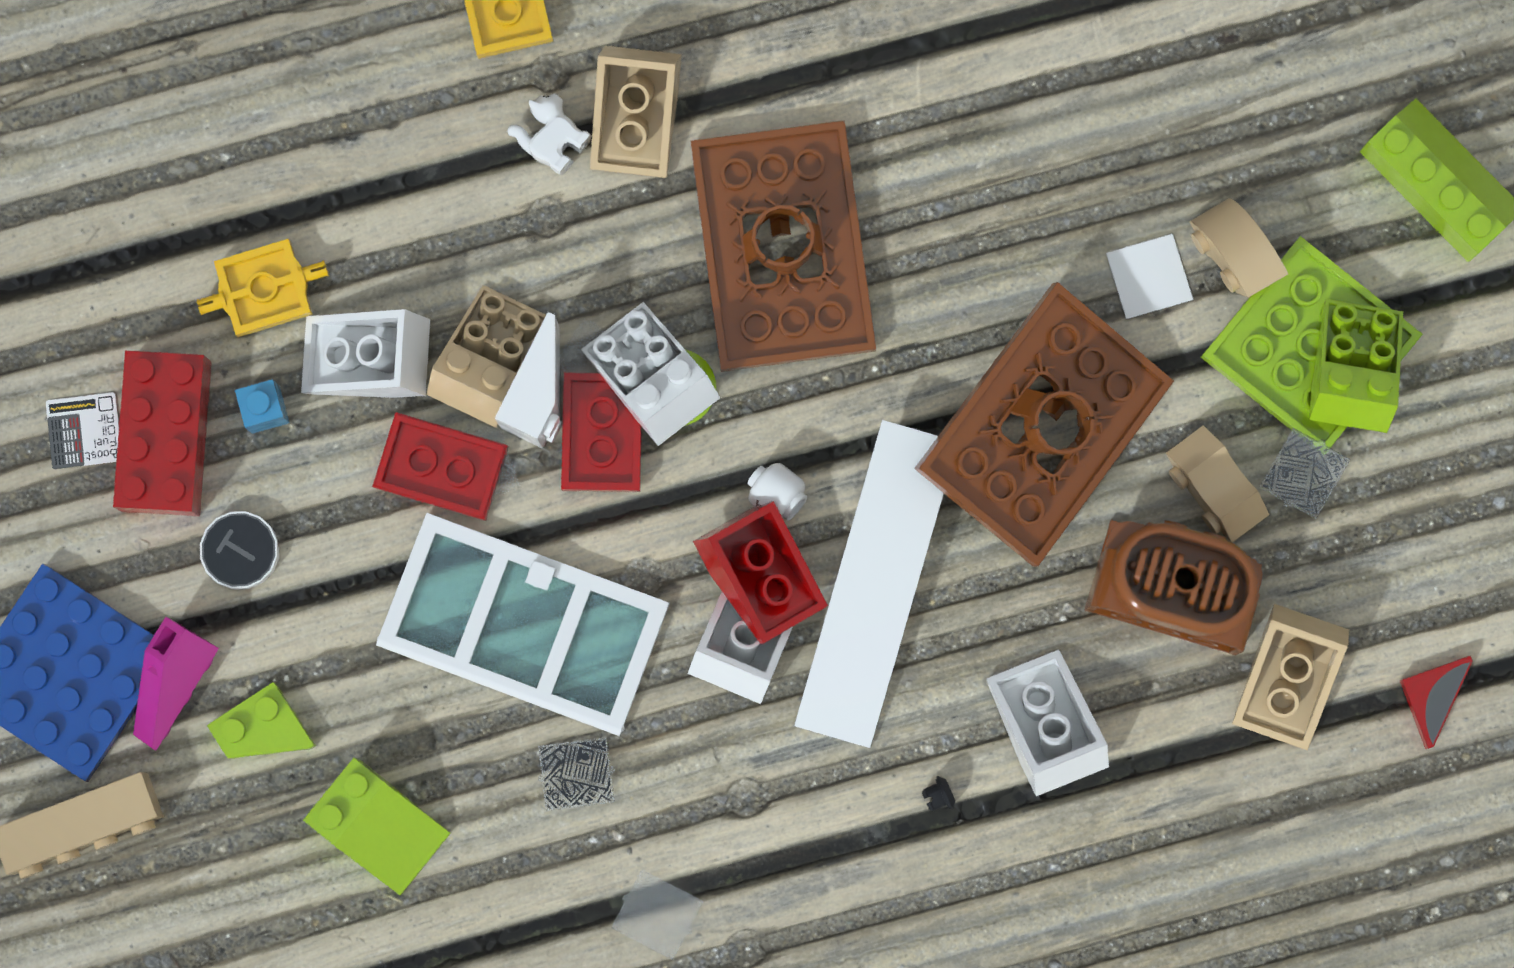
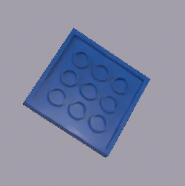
(68, 672)

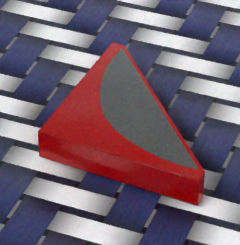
(1433, 695)

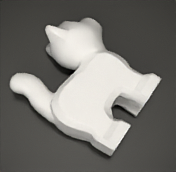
(554, 137)

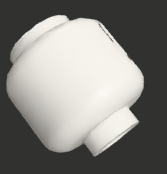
(777, 485)

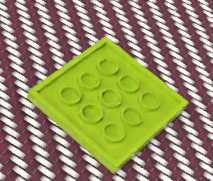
(1276, 333)

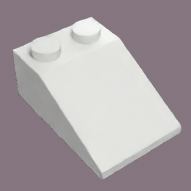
(366, 354)
(533, 398)
(733, 656)
(1049, 723)

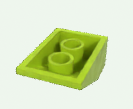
(376, 826)

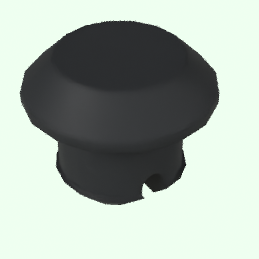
(940, 793)

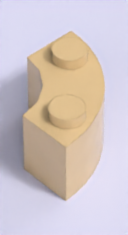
(1237, 248)
(1216, 484)

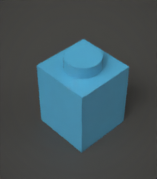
(262, 406)

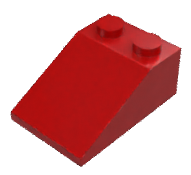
(761, 571)

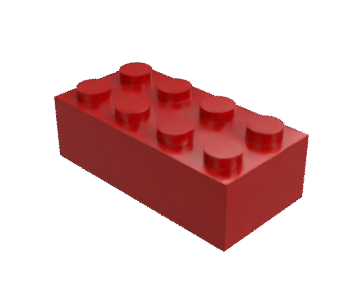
(162, 433)

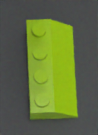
(1441, 179)

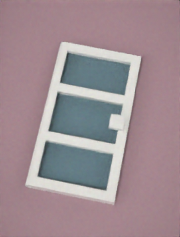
(523, 624)

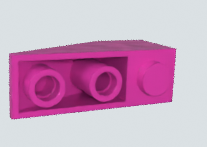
(168, 677)

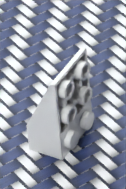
(651, 373)

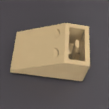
(484, 355)

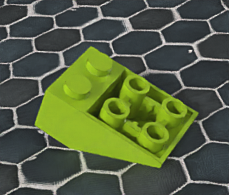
(1357, 366)

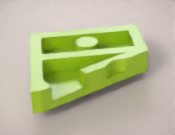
(260, 726)

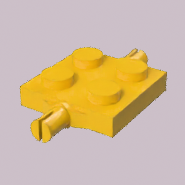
(262, 288)

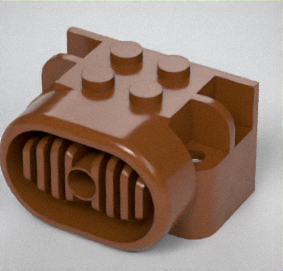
(1139, 585)

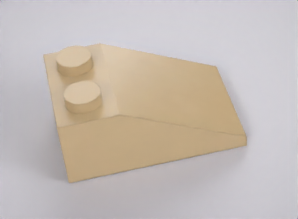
(634, 111)
(1291, 676)

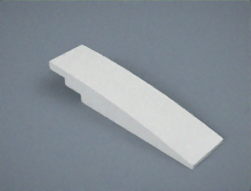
(872, 590)

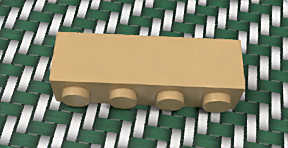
(79, 823)

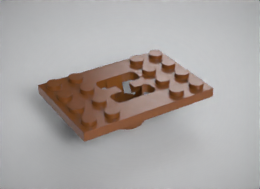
(775, 177)
(1090, 373)

